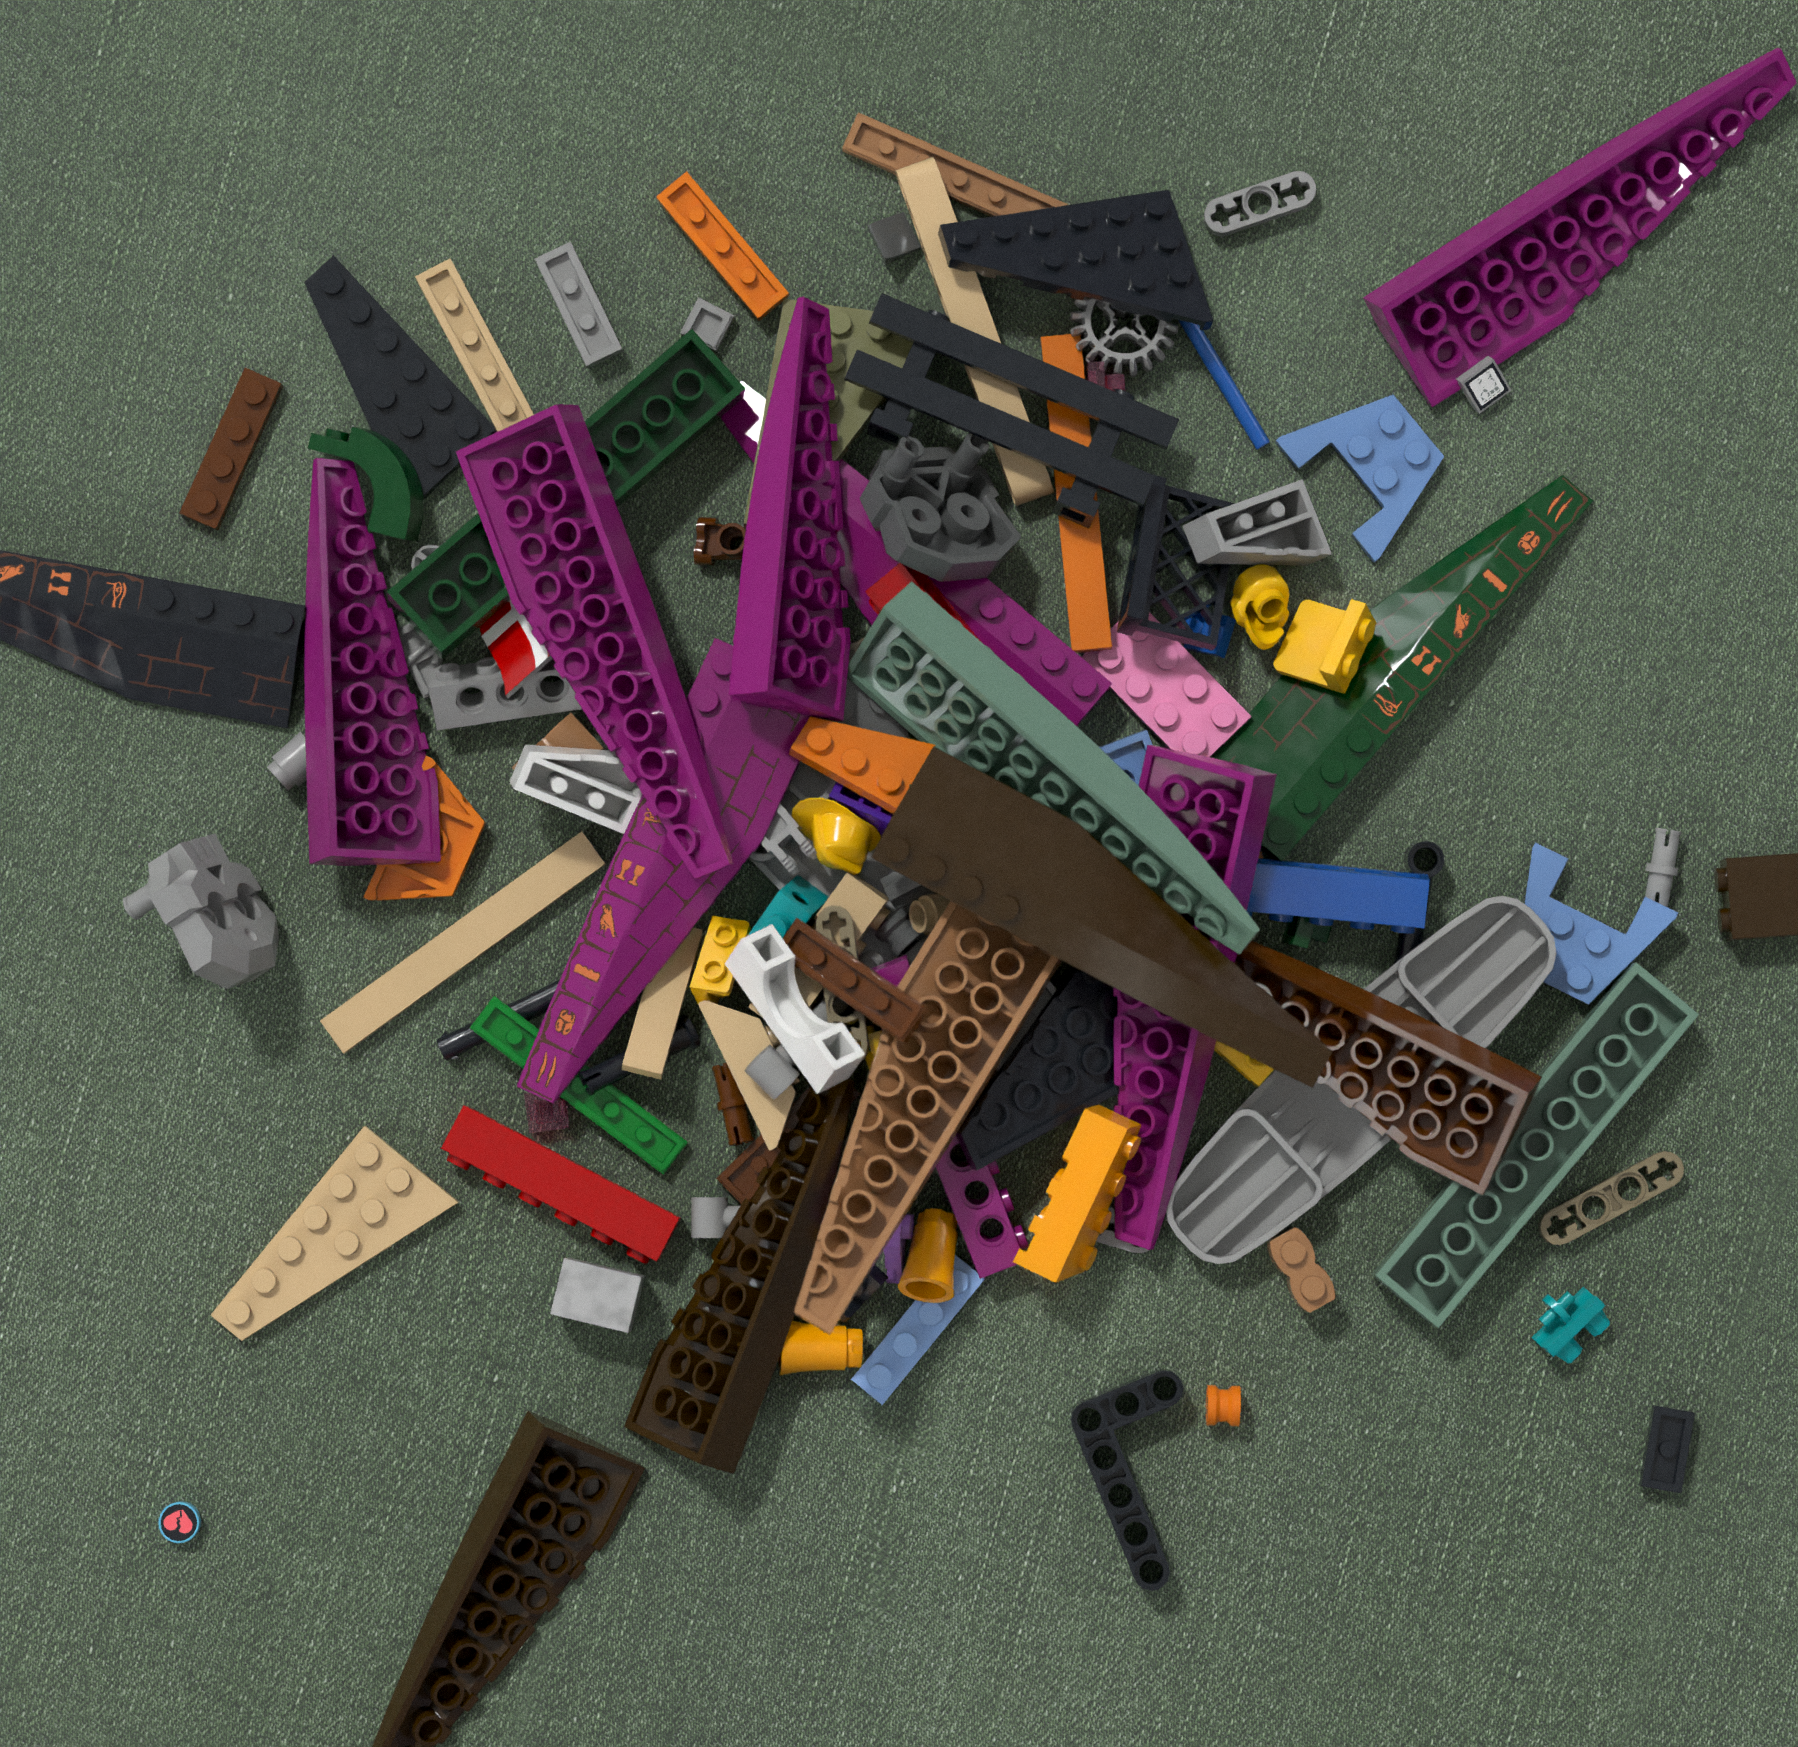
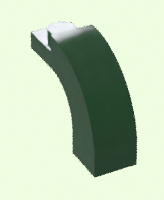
(395, 482)

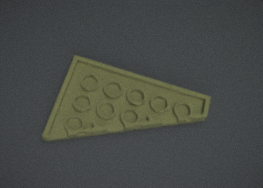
(852, 403)

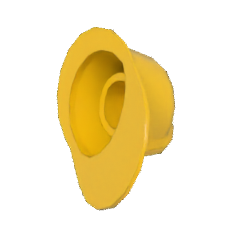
(836, 833)

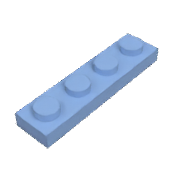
(913, 1336)

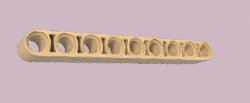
(968, 308)

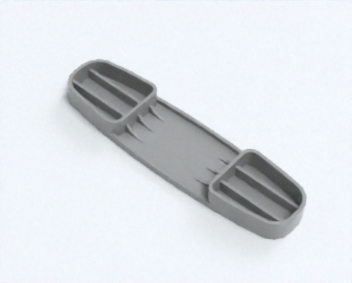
(1301, 1141)

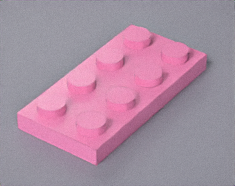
(1169, 691)

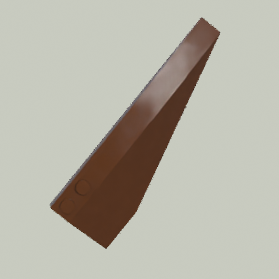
(1411, 1078)

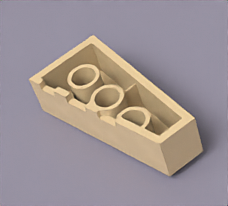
(867, 910)

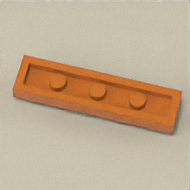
(722, 246)

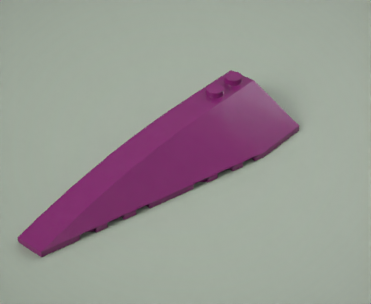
(790, 596)
(361, 722)

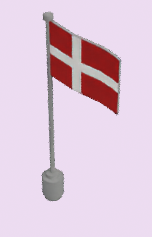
(512, 647)

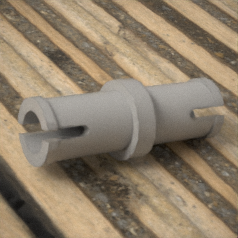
(1662, 866)

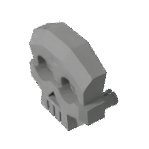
(212, 910)

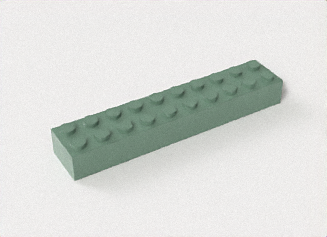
(1571, 1107)

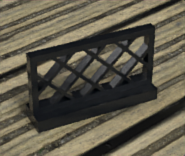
(1144, 565)

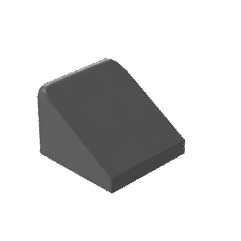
(893, 237)

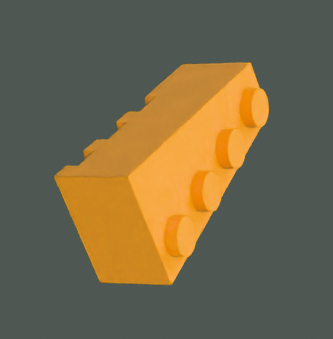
(1081, 1195)

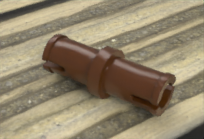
(732, 1106)

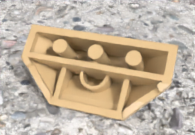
(740, 1042)

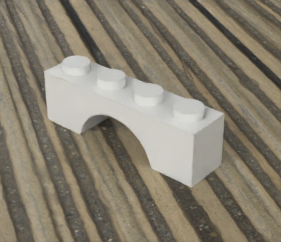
(766, 974)

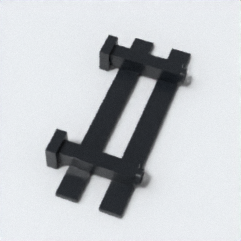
(911, 390)

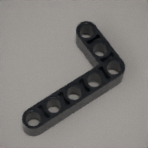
(1119, 1471)

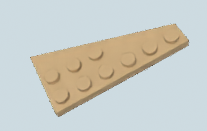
(347, 1219)

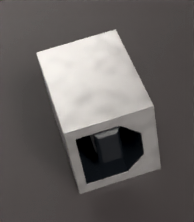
(597, 1294)

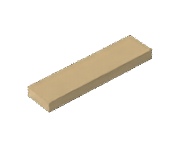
(660, 1011)

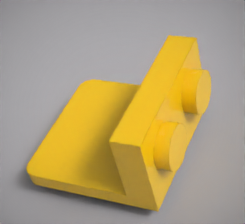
(1325, 644)

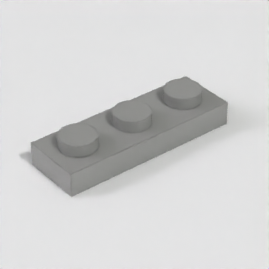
(578, 305)

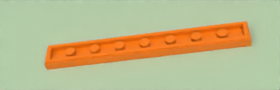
(1079, 545)

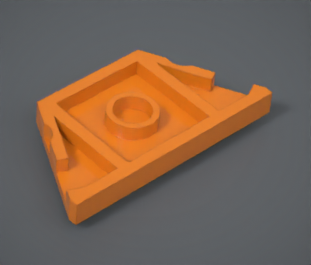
(459, 835)

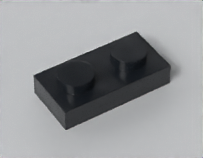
(1666, 1449)

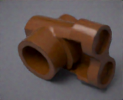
(716, 541)

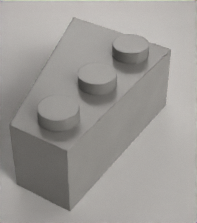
(1264, 529)

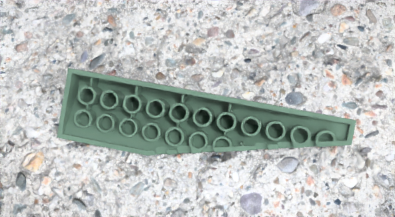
(984, 713)

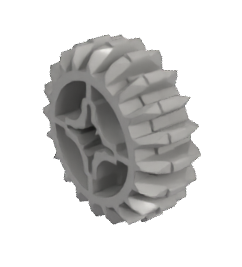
(1136, 337)

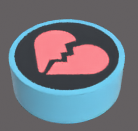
(179, 1522)

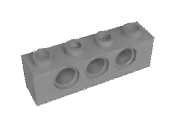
(457, 708)

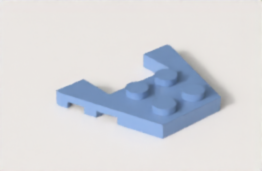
(1384, 453)
(1586, 949)

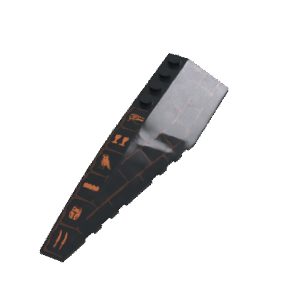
(156, 637)

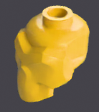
(1261, 604)

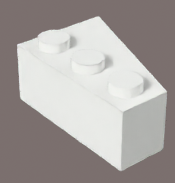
(579, 782)

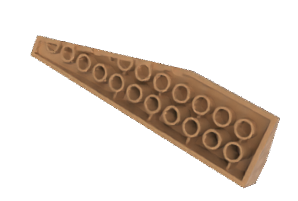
(919, 1094)

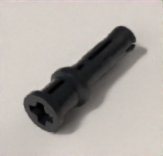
(611, 1069)

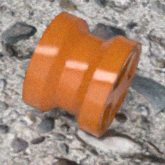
(1223, 1405)

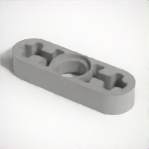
(1228, 203)

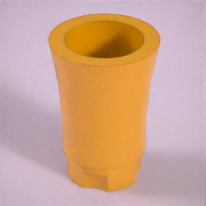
(931, 1258)
(814, 1350)

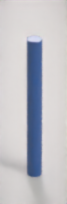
(1226, 384)

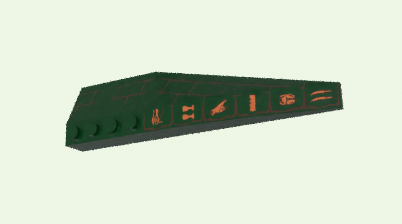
(1325, 737)

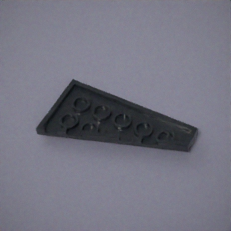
(395, 379)

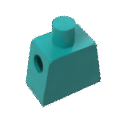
(785, 908)

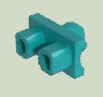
(1566, 1319)

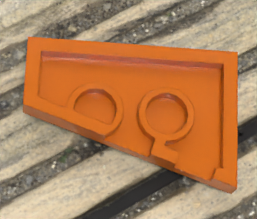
(862, 759)

